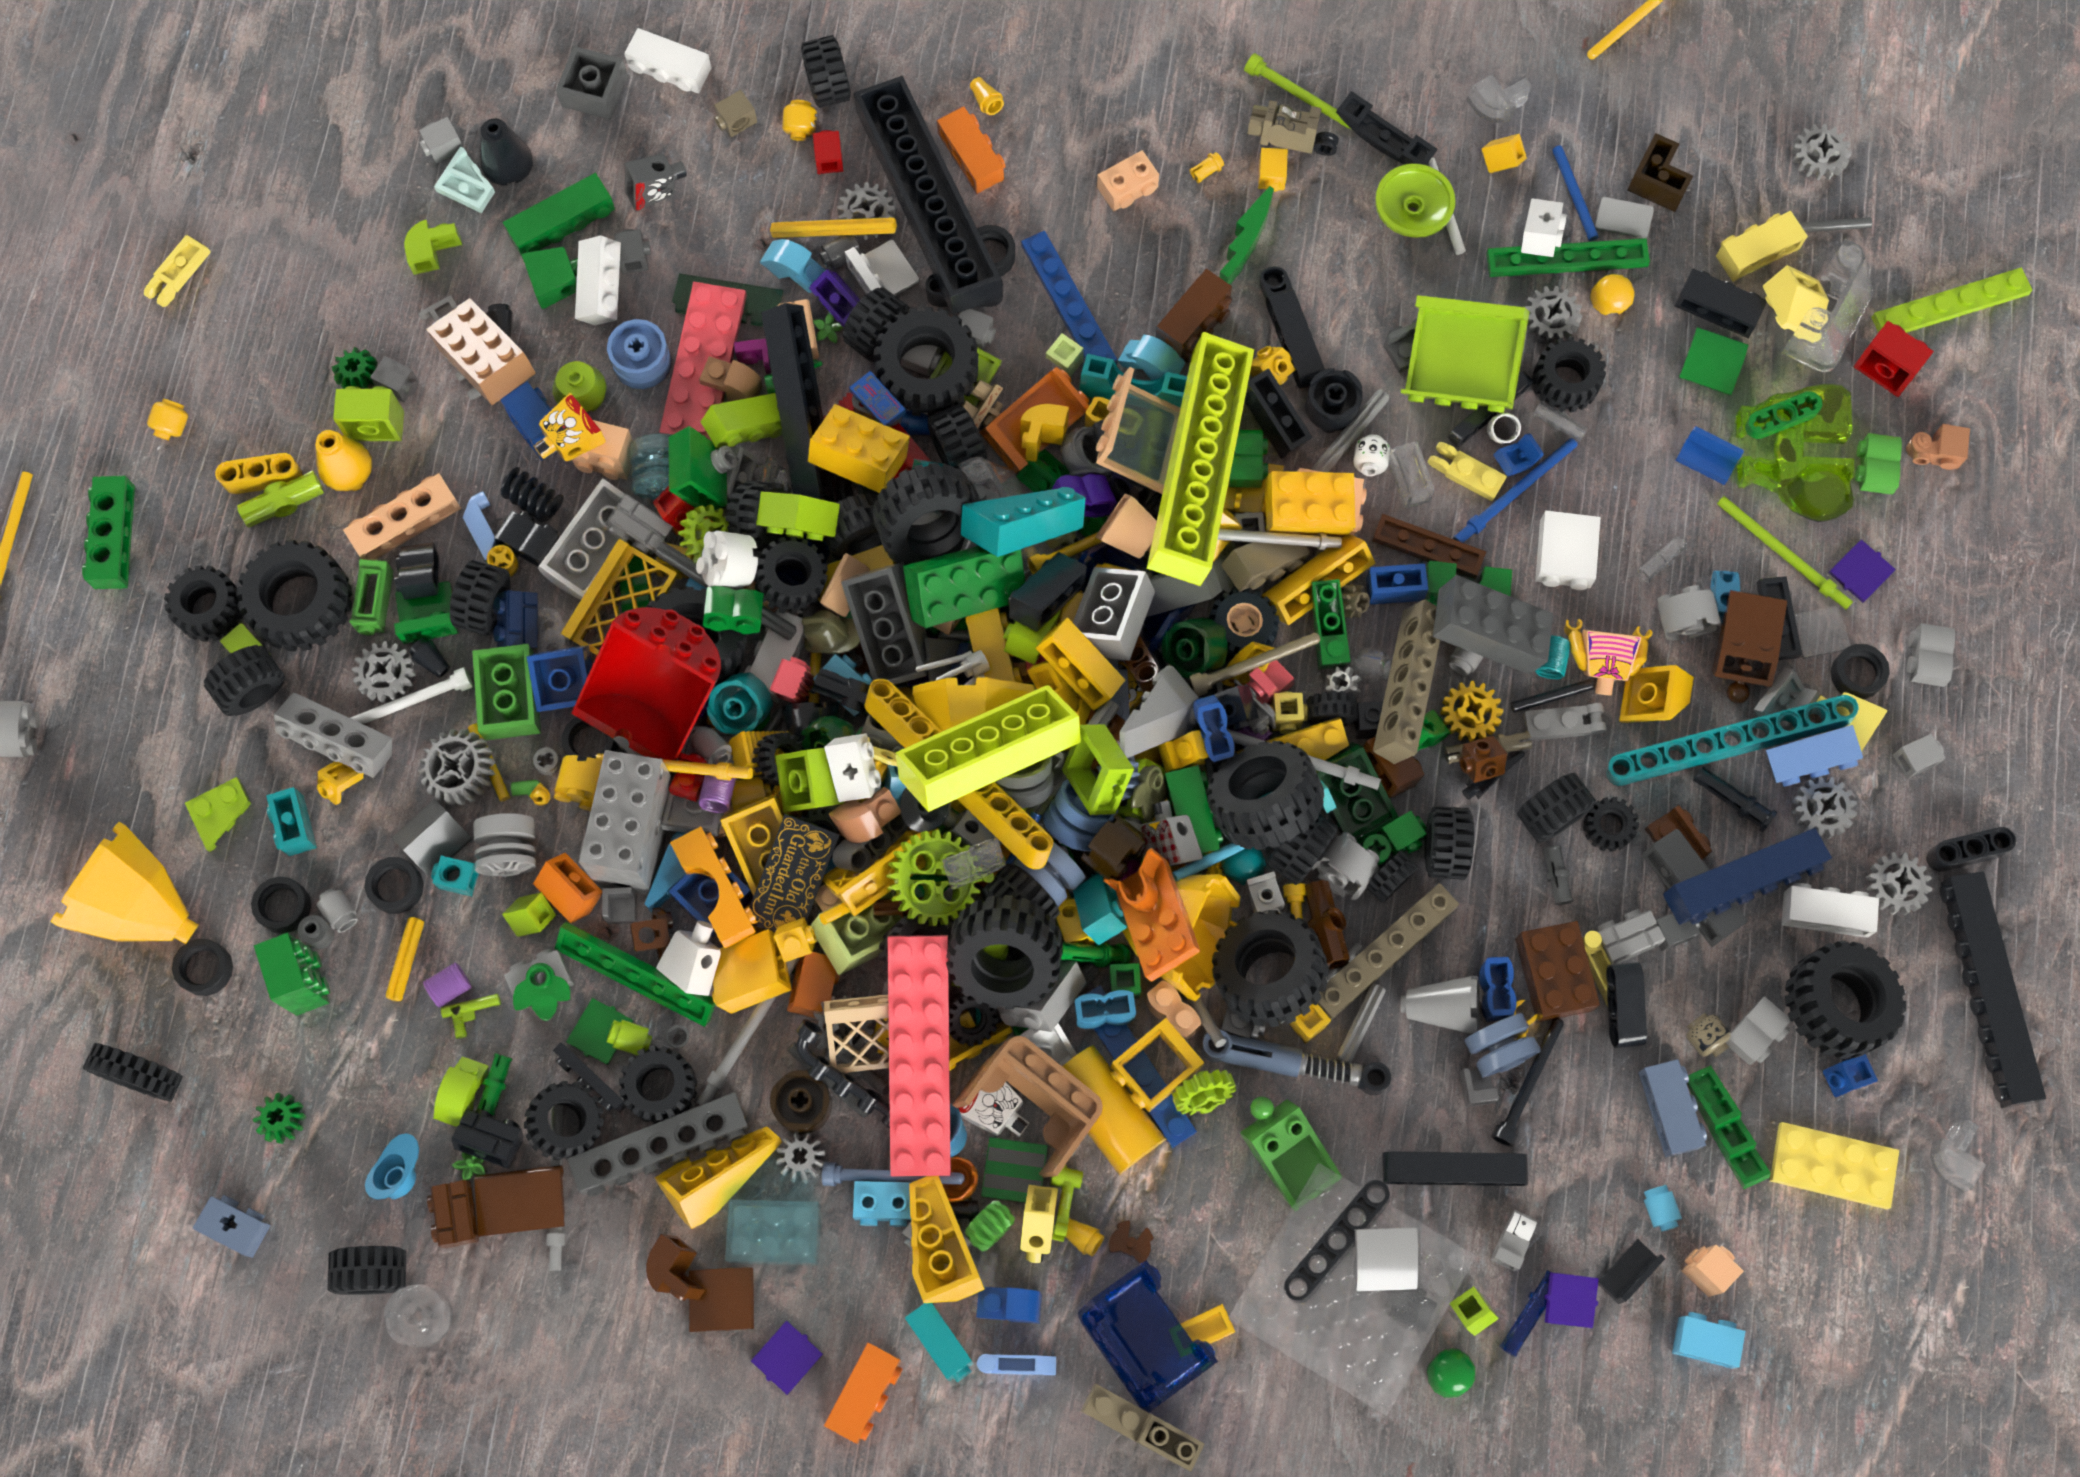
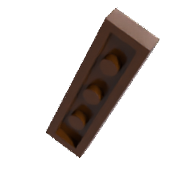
(1428, 545)

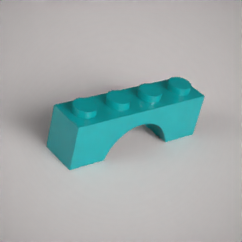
(1101, 372)

